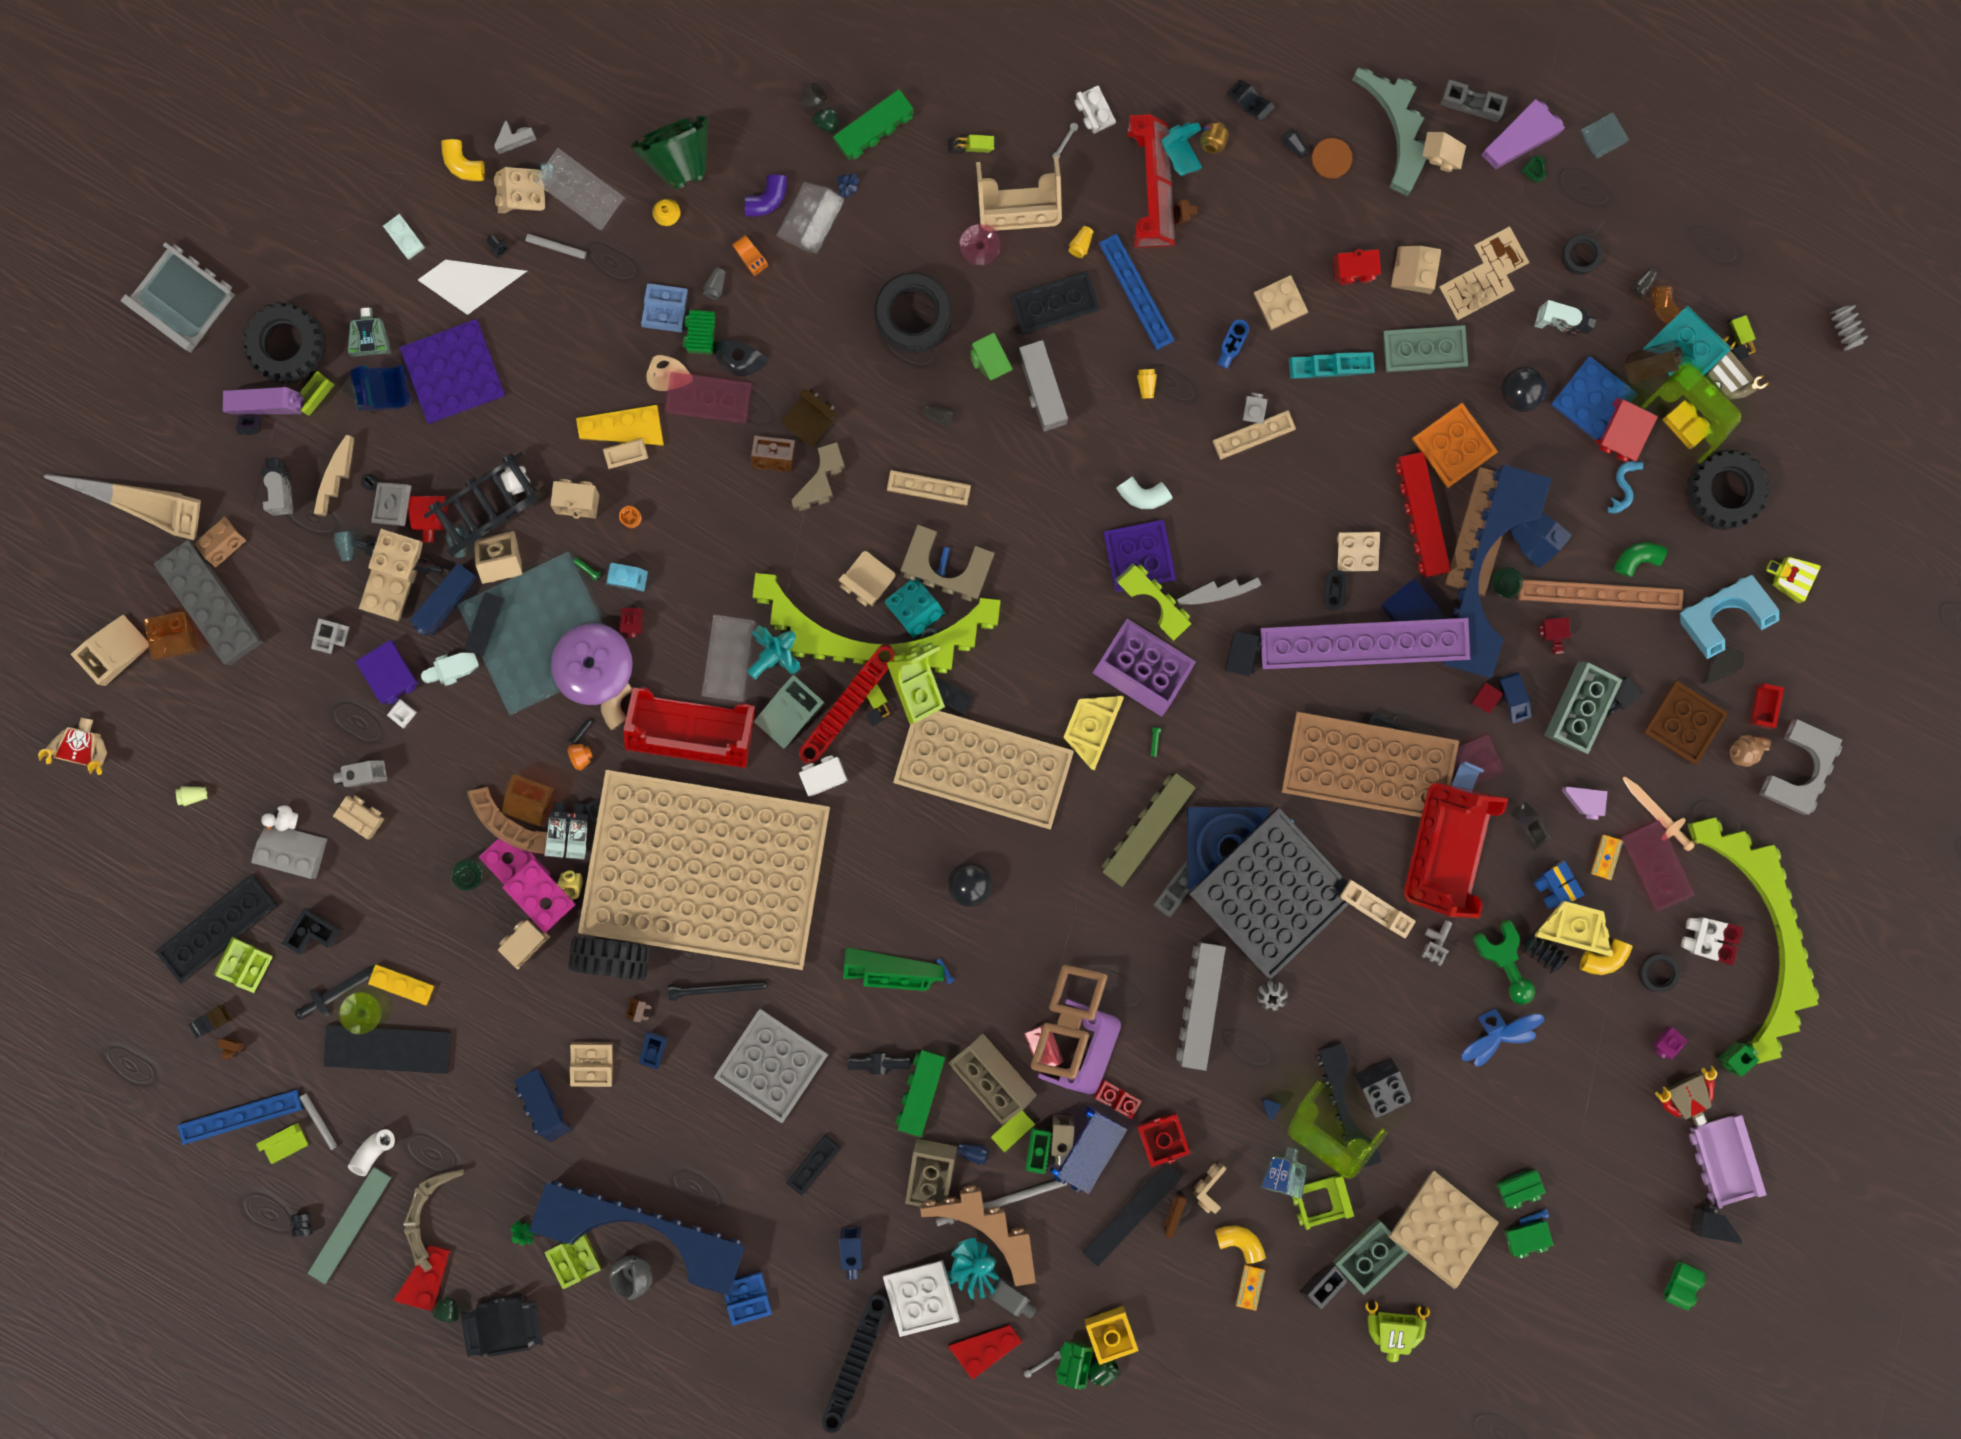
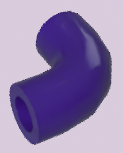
(770, 199)

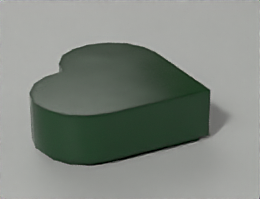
(1535, 169)

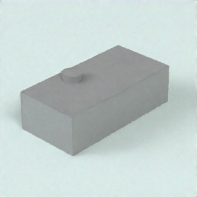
(1042, 386)

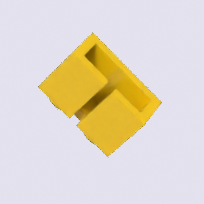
(1686, 424)

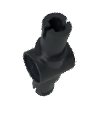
(878, 1063)

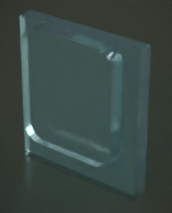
(1604, 135)

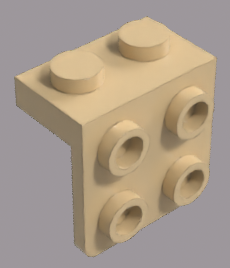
(518, 190)
(867, 579)
(1202, 1187)

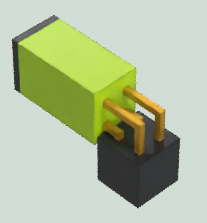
(972, 143)
(1743, 334)
(876, 699)

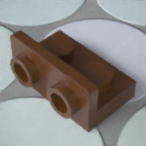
(772, 453)

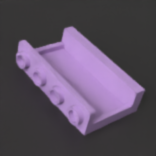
(1727, 1160)

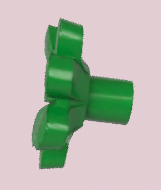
(521, 1233)

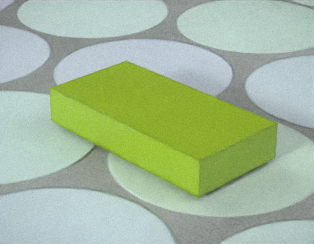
(1012, 1130)

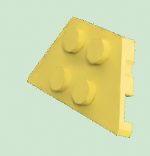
(1091, 727)
(1577, 927)

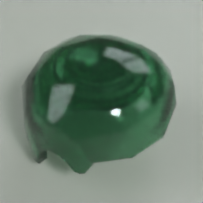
(1507, 582)
(466, 874)

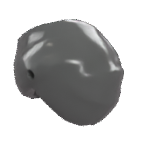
(630, 1276)

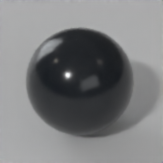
(1523, 389)
(970, 884)

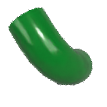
(1638, 554)

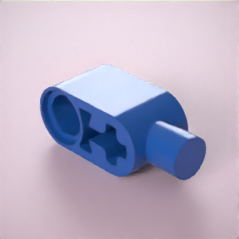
(1225, 357)

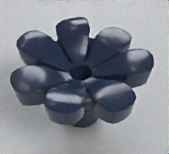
(847, 184)

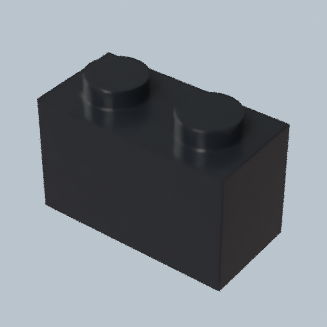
(1242, 654)

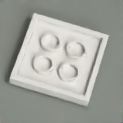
(921, 1298)

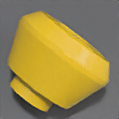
(663, 206)

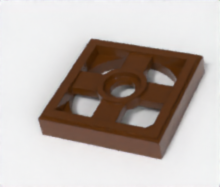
(1174, 1215)

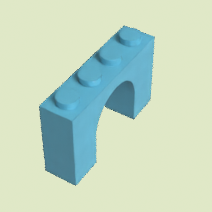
(1744, 594)

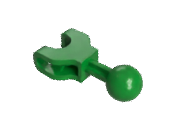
(1503, 955)

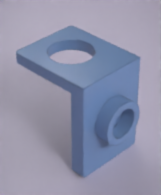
(1466, 775)

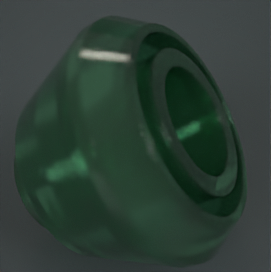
(826, 120)
(445, 1310)

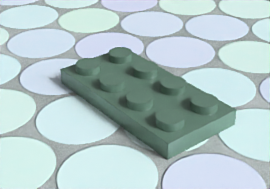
(1425, 349)

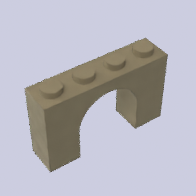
(967, 584)

